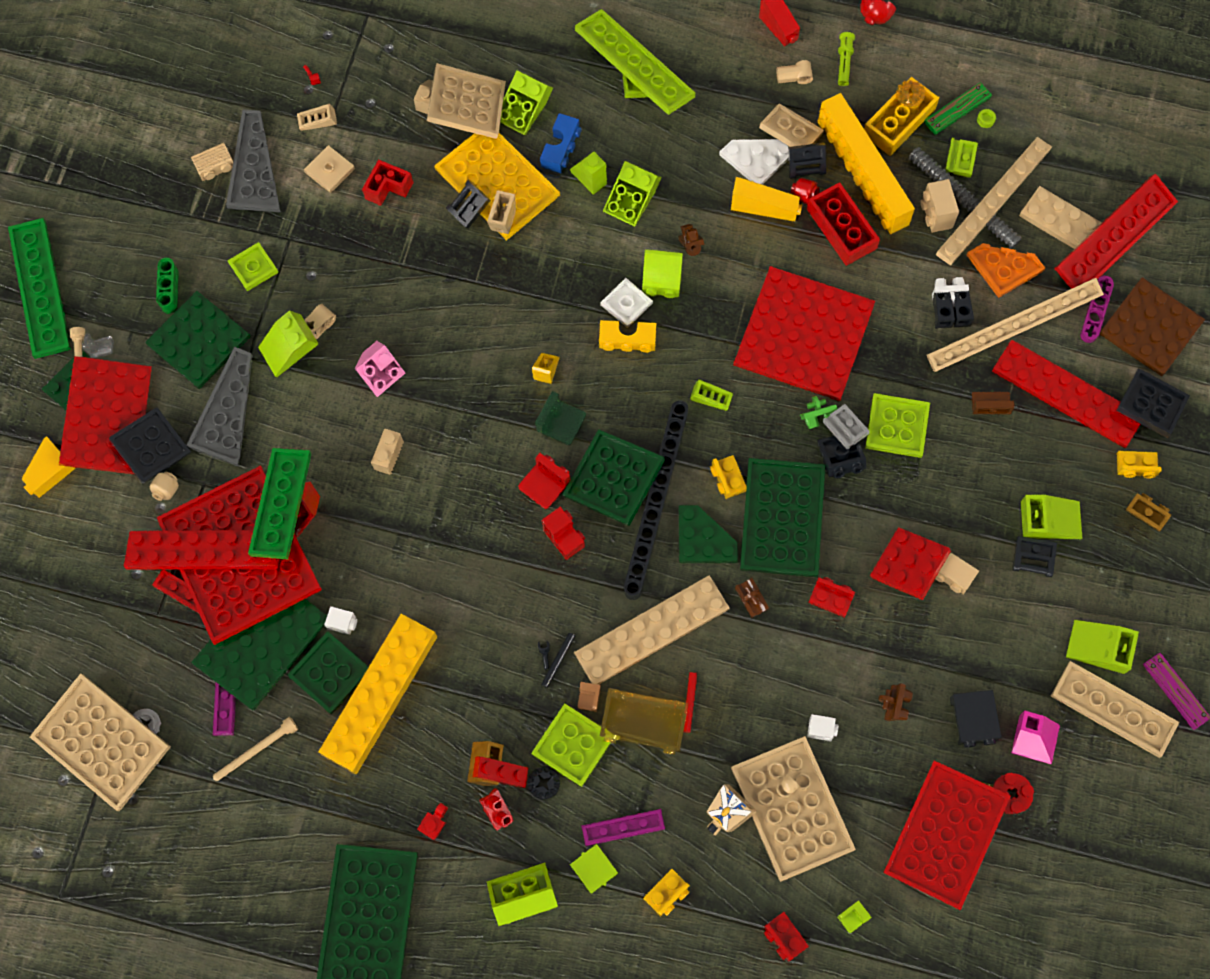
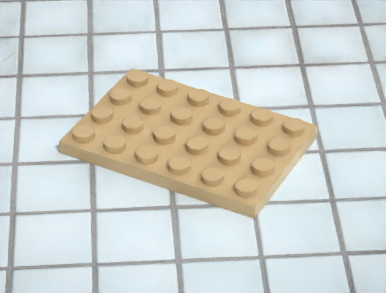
(100, 742)
(799, 826)

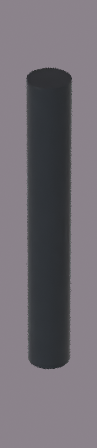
(558, 660)

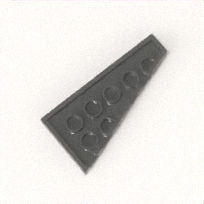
(252, 174)
(223, 418)

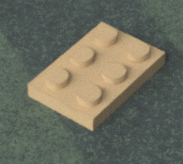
(790, 127)

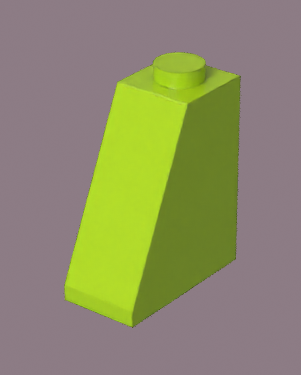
(591, 172)

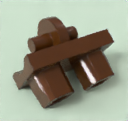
(691, 240)
(751, 597)
(893, 701)

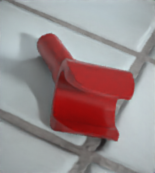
(314, 78)

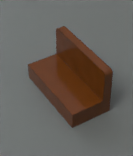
(991, 403)

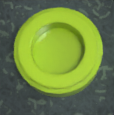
(986, 118)

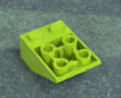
(523, 102)
(631, 193)
(1050, 517)
(1102, 645)

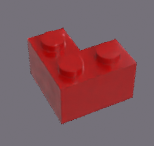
(385, 179)
(560, 530)

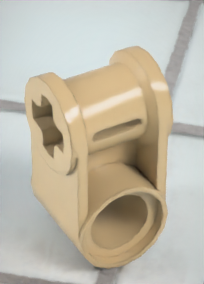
(320, 320)

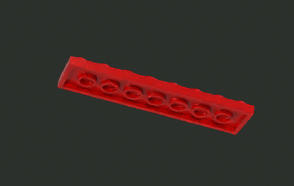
(1117, 233)
(1065, 393)
(193, 550)

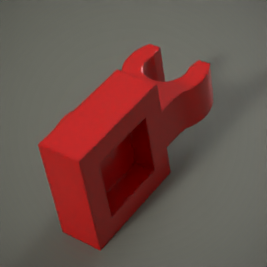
(432, 824)

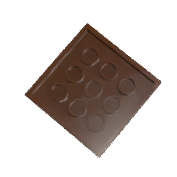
(1152, 326)

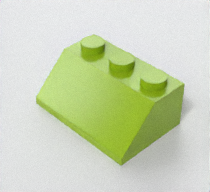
(521, 894)

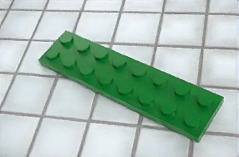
(39, 288)

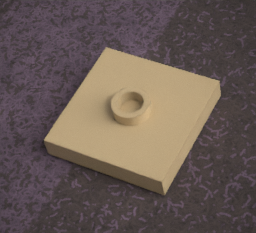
(329, 169)

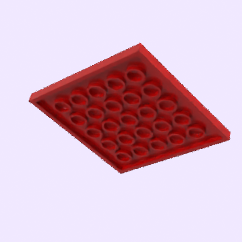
(804, 333)

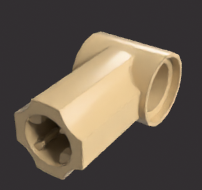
(799, 72)

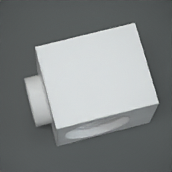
(341, 621)
(822, 728)

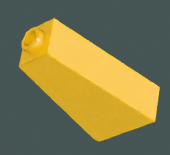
(764, 201)

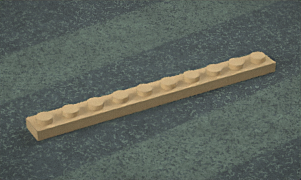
(993, 201)
(1015, 325)

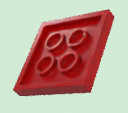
(910, 563)

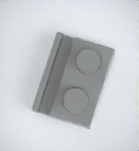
(846, 426)

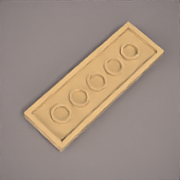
(1115, 709)

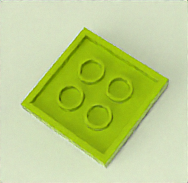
(897, 425)
(571, 745)

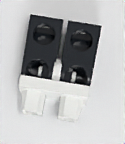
(952, 304)

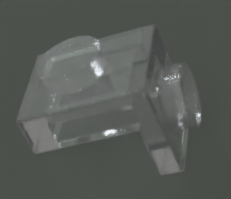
(98, 347)

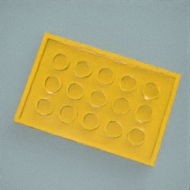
(498, 166)

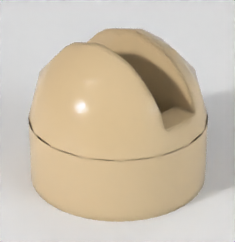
(789, 785)

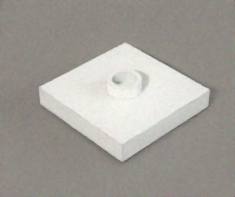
(626, 302)

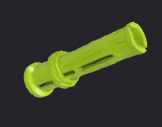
(845, 51)

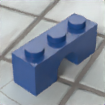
(556, 156)

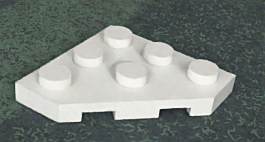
(756, 158)

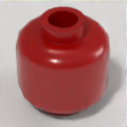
(805, 189)

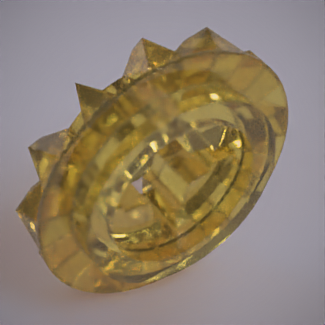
(904, 97)

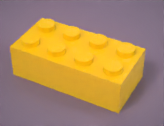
(896, 122)

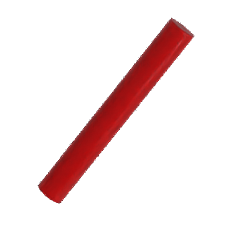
(690, 700)

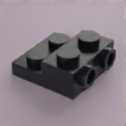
(839, 459)

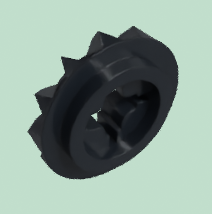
(541, 792)

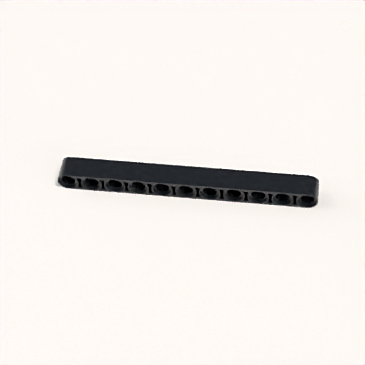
(656, 507)

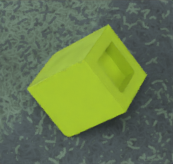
(854, 917)

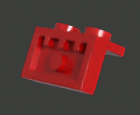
(832, 596)
(785, 936)

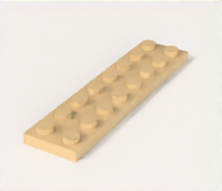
(651, 631)

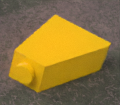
(44, 469)

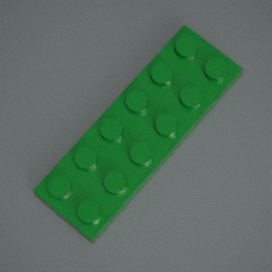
(280, 503)

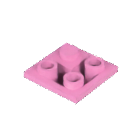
(378, 368)

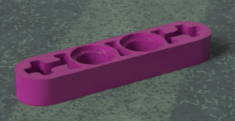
(1100, 310)

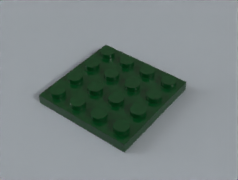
(197, 339)
(613, 477)

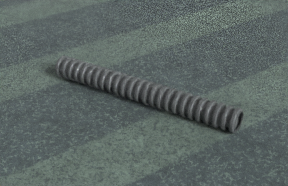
(964, 197)

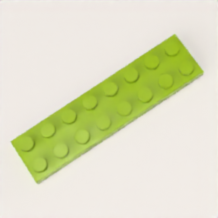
(635, 61)

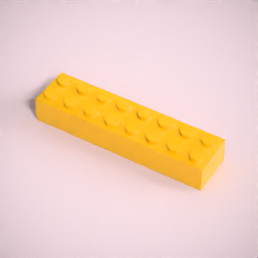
(865, 164)
(378, 694)

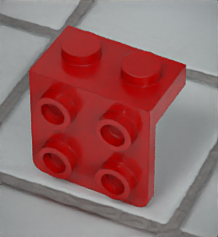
(545, 481)

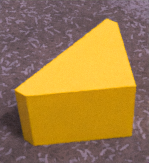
(545, 368)

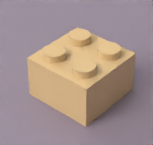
(939, 206)

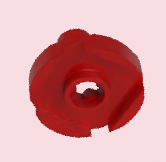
(1023, 790)

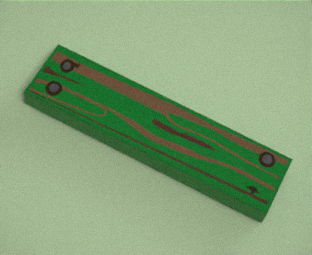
(957, 108)

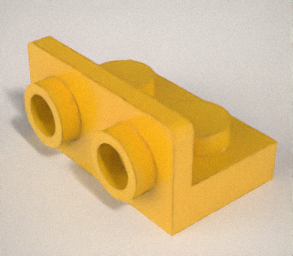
(1138, 464)
(729, 476)
(667, 892)

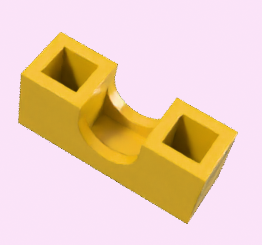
(611, 337)

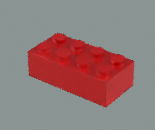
(843, 224)

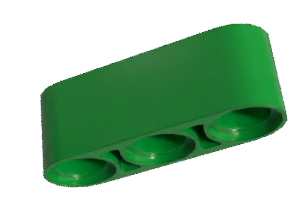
(171, 292)

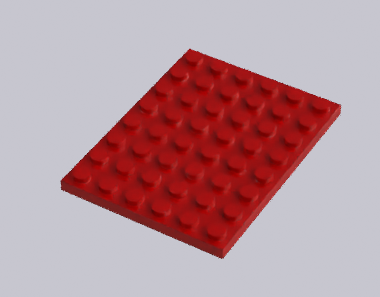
(238, 597)

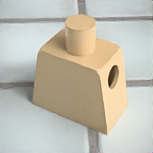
(502, 217)

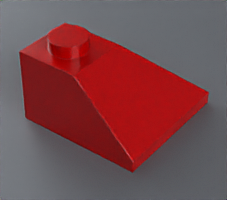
(307, 509)

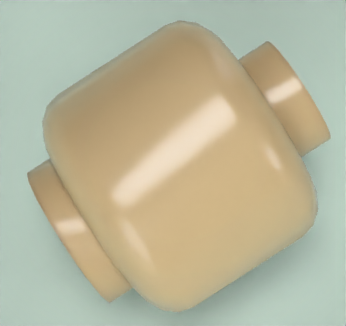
(164, 486)

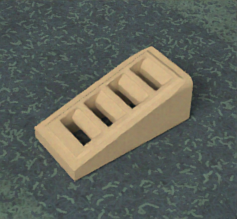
(318, 123)

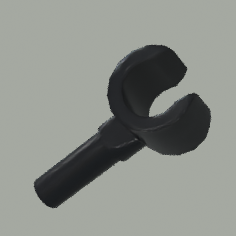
(544, 651)

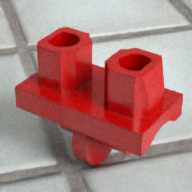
(496, 810)

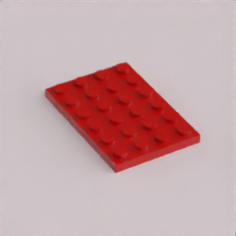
(100, 403)
(947, 835)

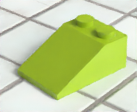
(662, 273)
(287, 342)

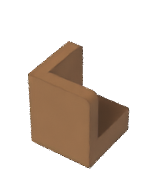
(589, 696)

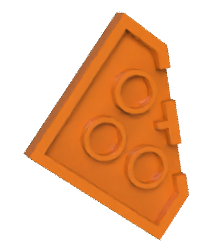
(1004, 267)

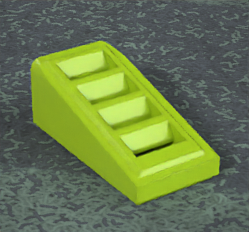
(713, 390)

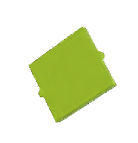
(594, 869)

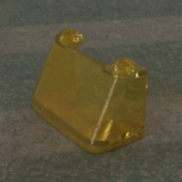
(643, 720)

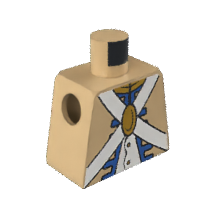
(728, 810)

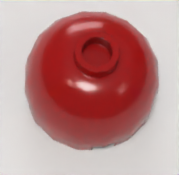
(877, 11)

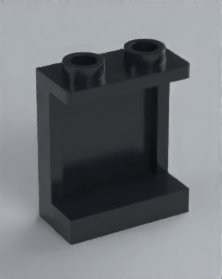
(976, 718)

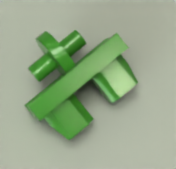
(811, 417)

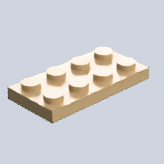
(1058, 218)

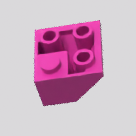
(1035, 737)

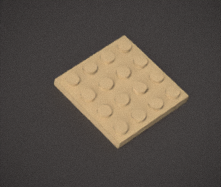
(466, 101)

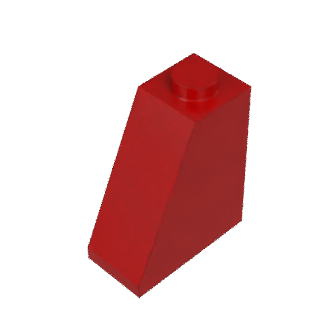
(779, 20)

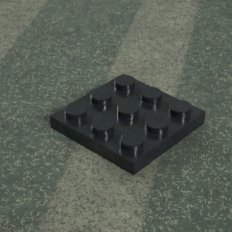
(1153, 403)
(149, 445)

